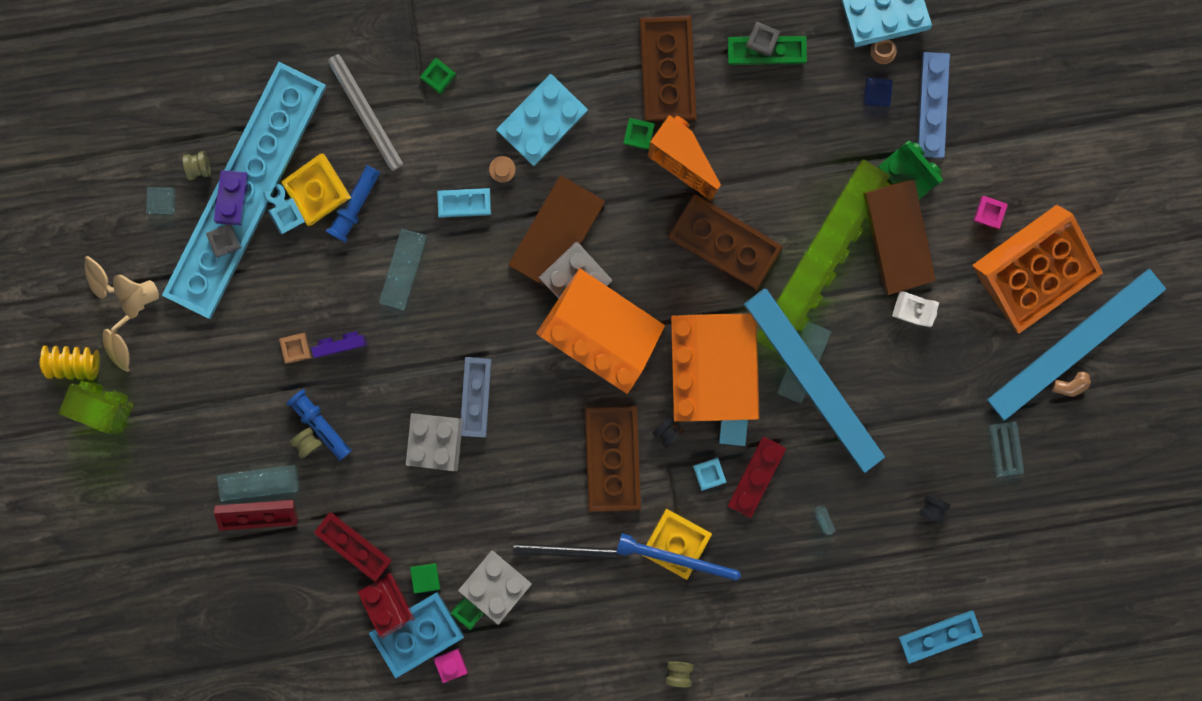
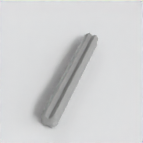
(365, 112)

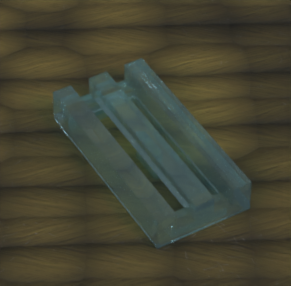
(1016, 449)

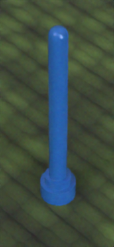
(629, 546)

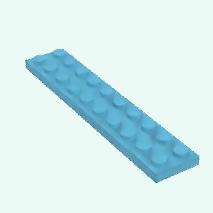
(264, 155)

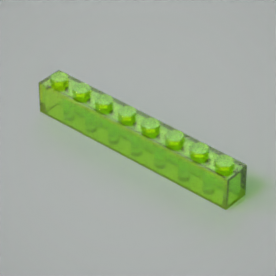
(827, 249)

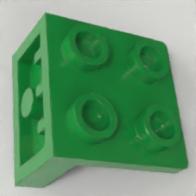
(911, 164)

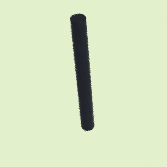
(568, 551)

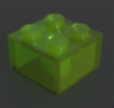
(96, 407)

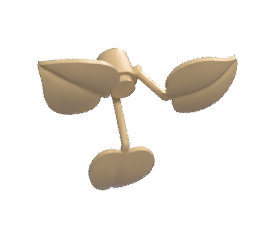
(132, 299)

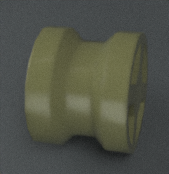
(196, 165)
(305, 443)
(679, 674)

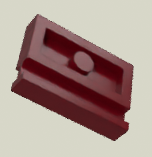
(386, 605)

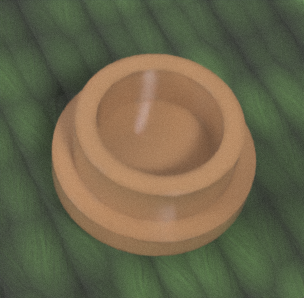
(883, 51)
(502, 169)

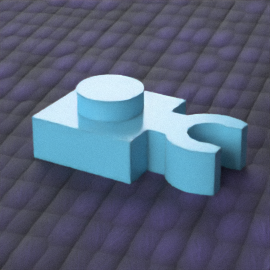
(284, 213)

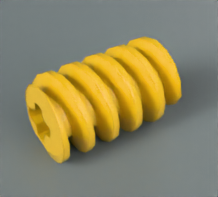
(69, 364)

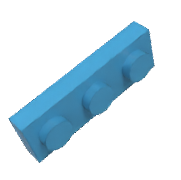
(940, 636)

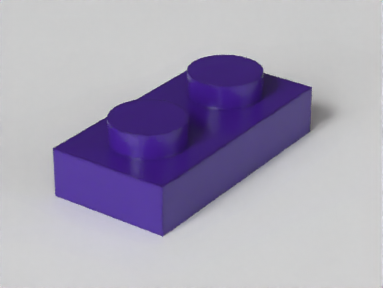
(231, 198)
(349, 342)

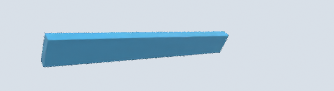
(1076, 344)
(814, 380)

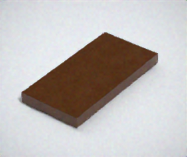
(667, 68)
(558, 225)
(899, 236)
(725, 242)
(613, 458)

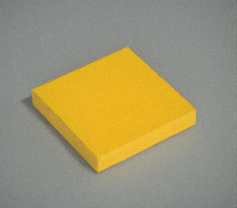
(316, 189)
(679, 537)

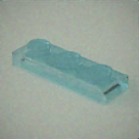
(258, 482)

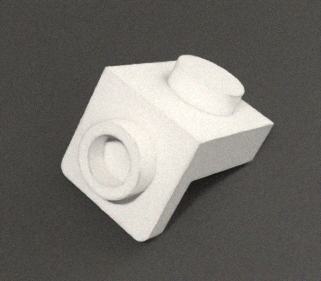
(915, 309)

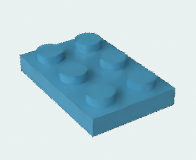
(421, 638)

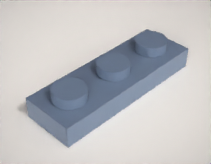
(476, 396)

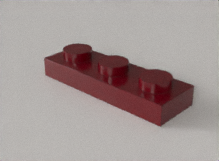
(756, 476)
(256, 515)
(352, 546)

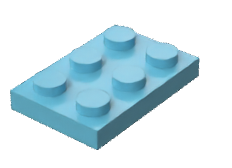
(884, 19)
(542, 120)

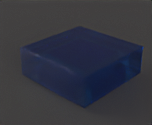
(878, 92)

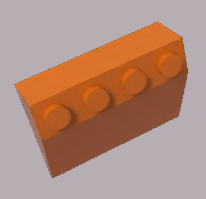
(680, 154)
(1038, 268)
(602, 330)
(715, 367)

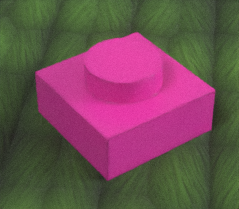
(990, 212)
(450, 665)

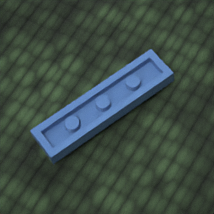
(933, 104)

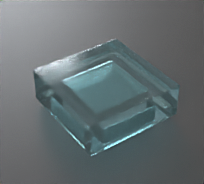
(160, 200)
(824, 520)

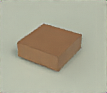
(295, 348)

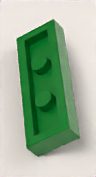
(786, 51)

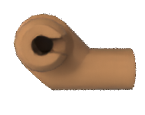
(1073, 388)

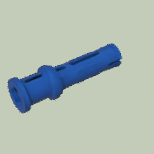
(348, 214)
(311, 415)

